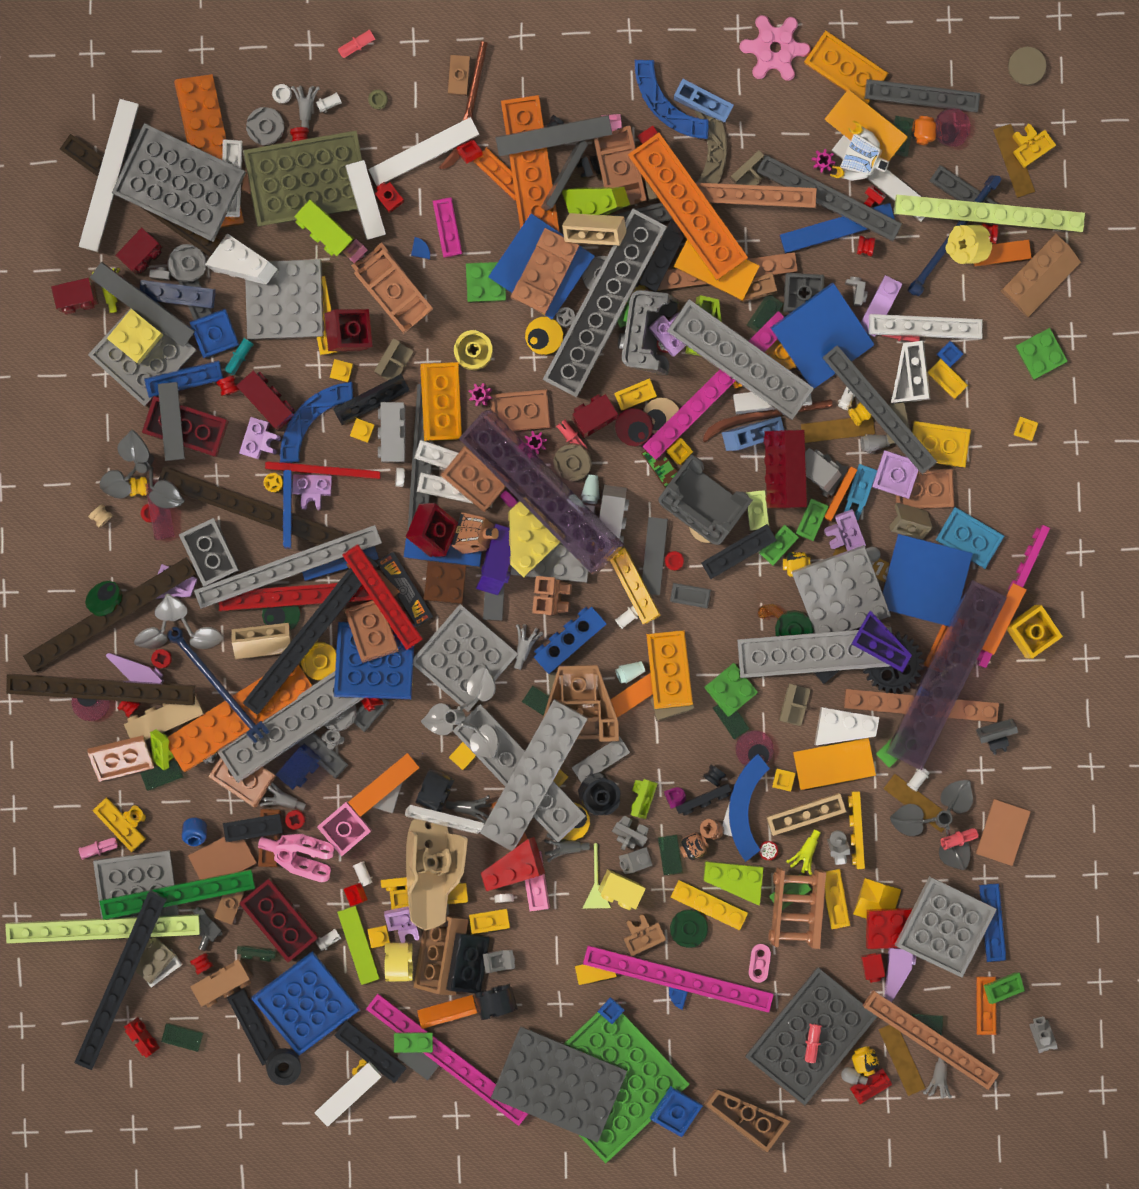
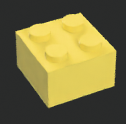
(135, 336)
(621, 889)

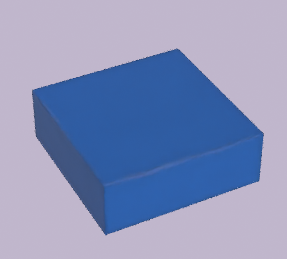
(949, 354)
(611, 1010)

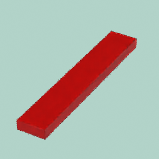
(323, 470)
(382, 596)

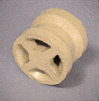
(100, 515)

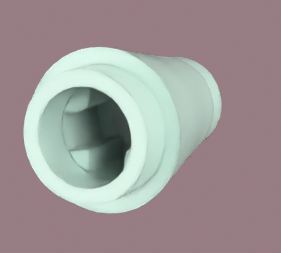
(591, 490)
(628, 672)

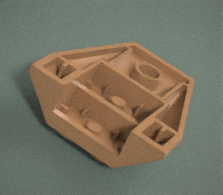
(585, 692)

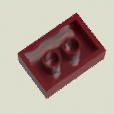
(266, 399)

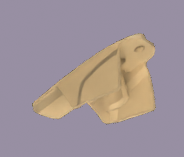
(432, 871)

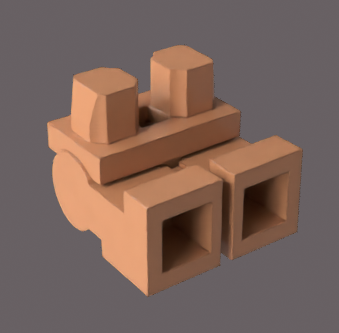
(550, 596)

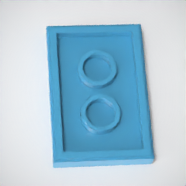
(970, 535)

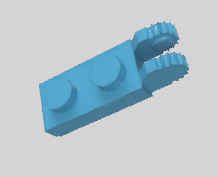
(860, 488)

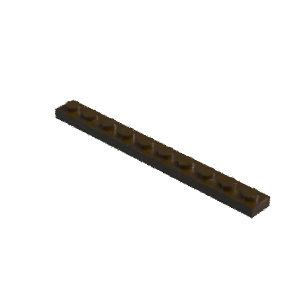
(92, 161)
(247, 507)
(94, 624)
(100, 689)

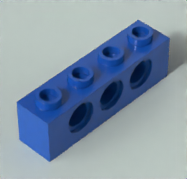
(595, 624)

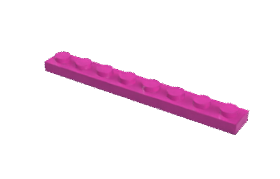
(1023, 572)

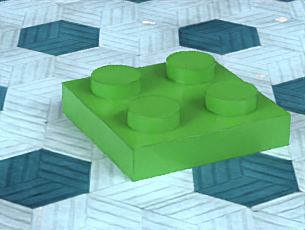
(479, 286)
(1041, 353)
(730, 690)

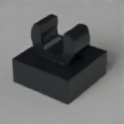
(590, 166)
(997, 744)

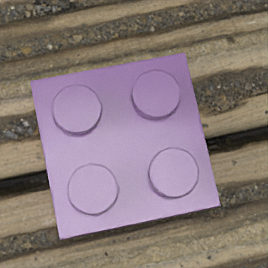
(895, 475)

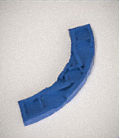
(662, 107)
(307, 414)
(740, 805)

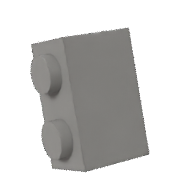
(820, 471)

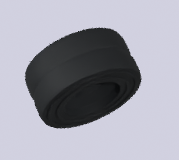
(283, 1077)

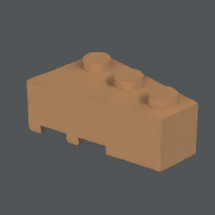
(222, 983)

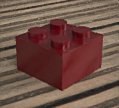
(139, 252)
(75, 295)
(348, 330)
(432, 530)

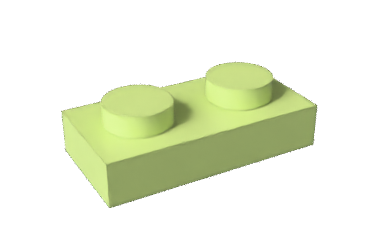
(757, 510)

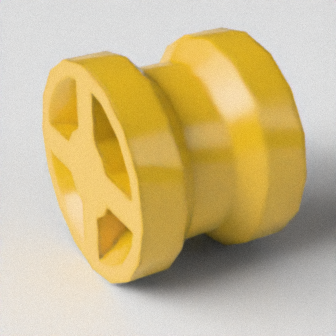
(859, 414)
(273, 480)
(138, 486)

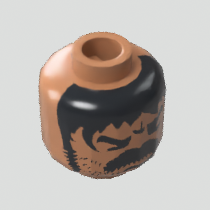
(694, 846)

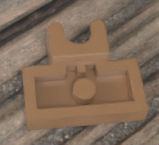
(643, 936)

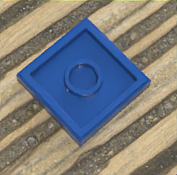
(214, 333)
(676, 1111)

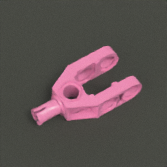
(286, 856)

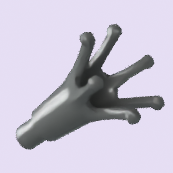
(470, 807)
(564, 847)

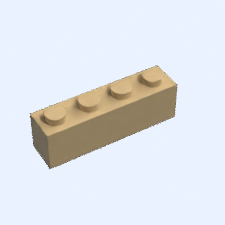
(163, 718)
(806, 814)

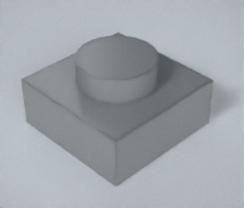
(160, 273)

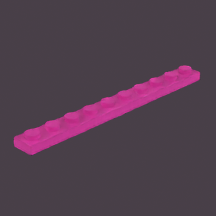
(704, 397)
(678, 978)
(444, 1057)

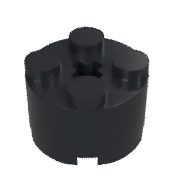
(597, 784)
(434, 790)
(495, 1002)

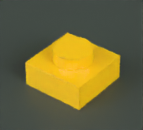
(341, 370)
(1025, 429)
(362, 430)
(679, 451)
(783, 780)
(378, 936)

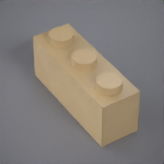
(594, 229)
(261, 640)

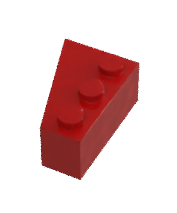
(516, 866)

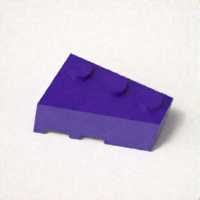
(496, 563)
(881, 643)

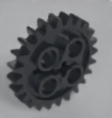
(904, 678)

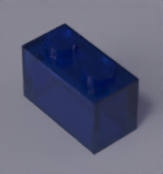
(298, 766)

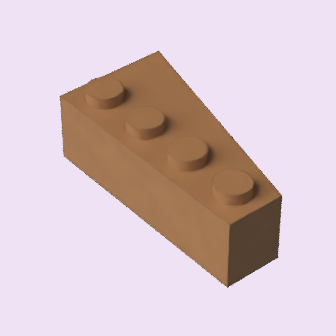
(752, 1122)

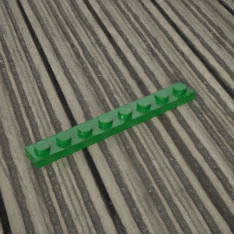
(180, 893)

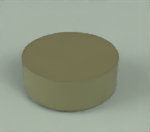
(378, 99)

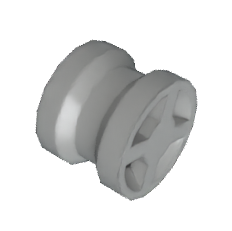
(566, 314)

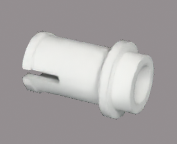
(328, 102)
(846, 400)
(627, 617)
(918, 779)
(363, 873)
(328, 939)

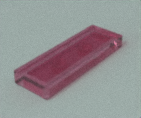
(160, 518)

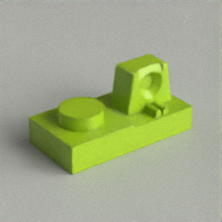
(160, 752)
(645, 791)

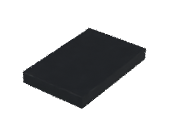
(467, 963)

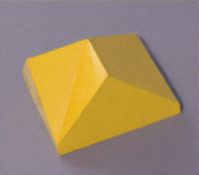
(875, 896)

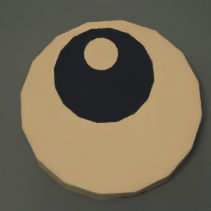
(660, 411)

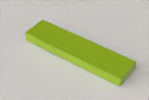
(358, 945)

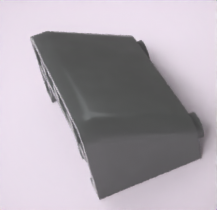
(639, 342)
(703, 502)

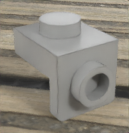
(860, 295)
(635, 861)
(499, 961)

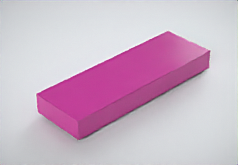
(447, 227)

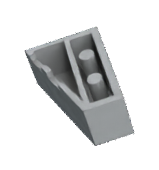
(392, 432)
(613, 508)

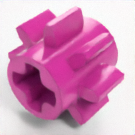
(822, 166)
(486, 392)
(537, 438)

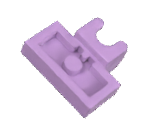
(670, 343)
(258, 439)
(311, 488)
(846, 531)
(399, 920)

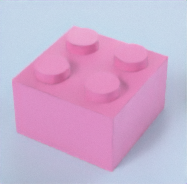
(344, 828)

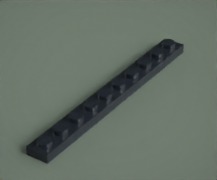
(304, 641)
(120, 979)

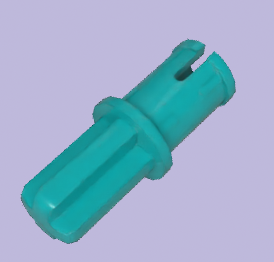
(238, 357)

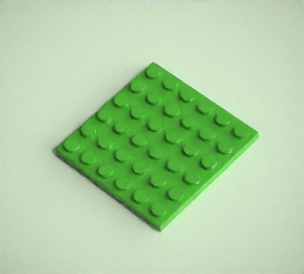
(643, 1087)

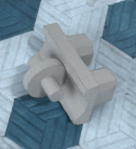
(628, 836)
(838, 847)
(1043, 1034)

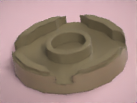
(1027, 66)
(572, 462)

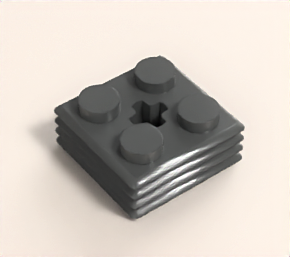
(795, 283)

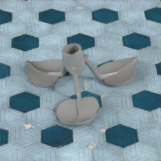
(172, 610)
(443, 718)

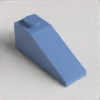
(702, 101)
(750, 434)

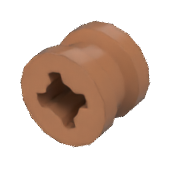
(713, 833)

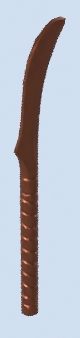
(454, 156)
(725, 423)

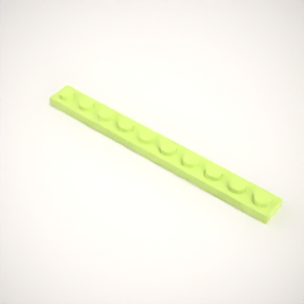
(989, 213)
(97, 929)

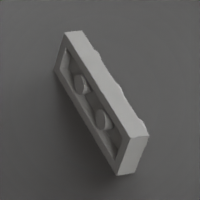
(601, 759)

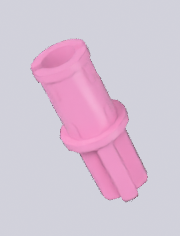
(98, 848)

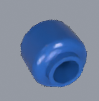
(194, 831)

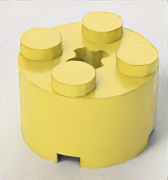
(969, 244)
(463, 345)
(398, 962)

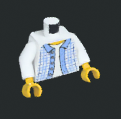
(861, 156)

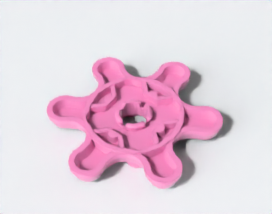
(766, 58)

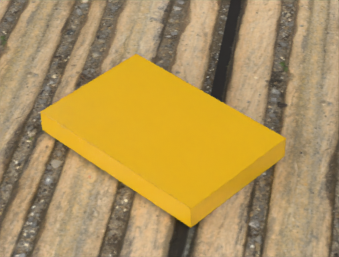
(944, 443)

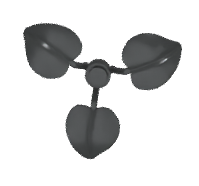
(133, 448)
(955, 796)

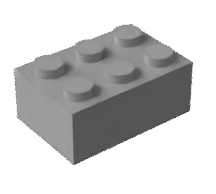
(209, 552)

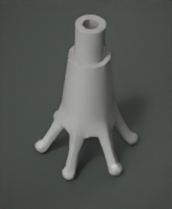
(305, 103)
(524, 645)
(282, 799)
(939, 1079)

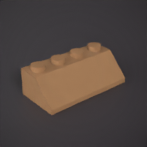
(1041, 275)
(436, 955)

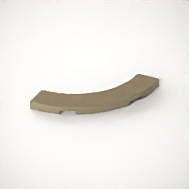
(716, 151)

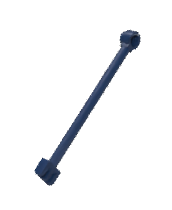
(916, 287)
(254, 729)

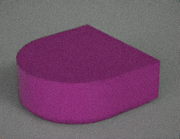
(508, 499)
(675, 797)

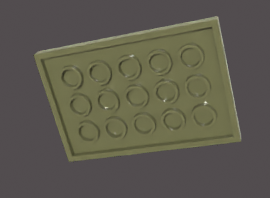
(294, 172)

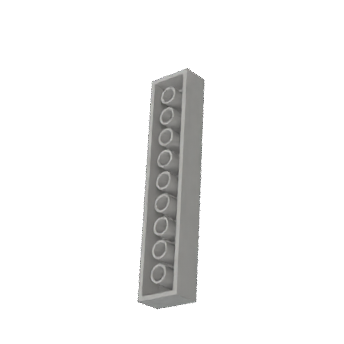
(604, 304)

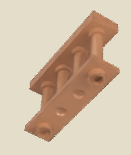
(815, 899)

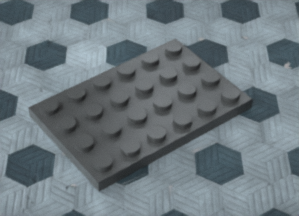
(178, 182)
(783, 1047)
(559, 1084)

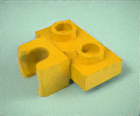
(1032, 145)

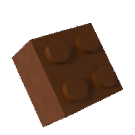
(445, 582)

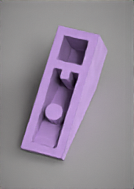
(882, 300)
(136, 671)
(898, 968)

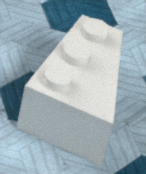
(238, 260)
(912, 375)
(844, 726)

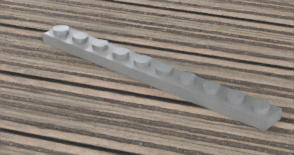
(285, 567)

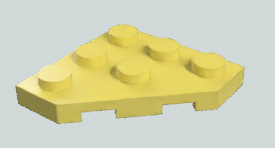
(528, 540)

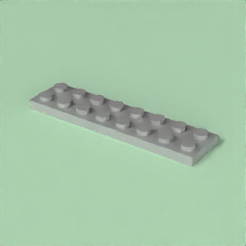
(740, 359)
(803, 654)
(286, 727)
(533, 775)
(557, 810)

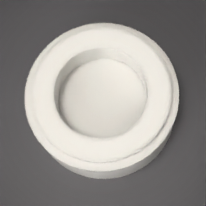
(282, 94)
(399, 478)
(504, 898)

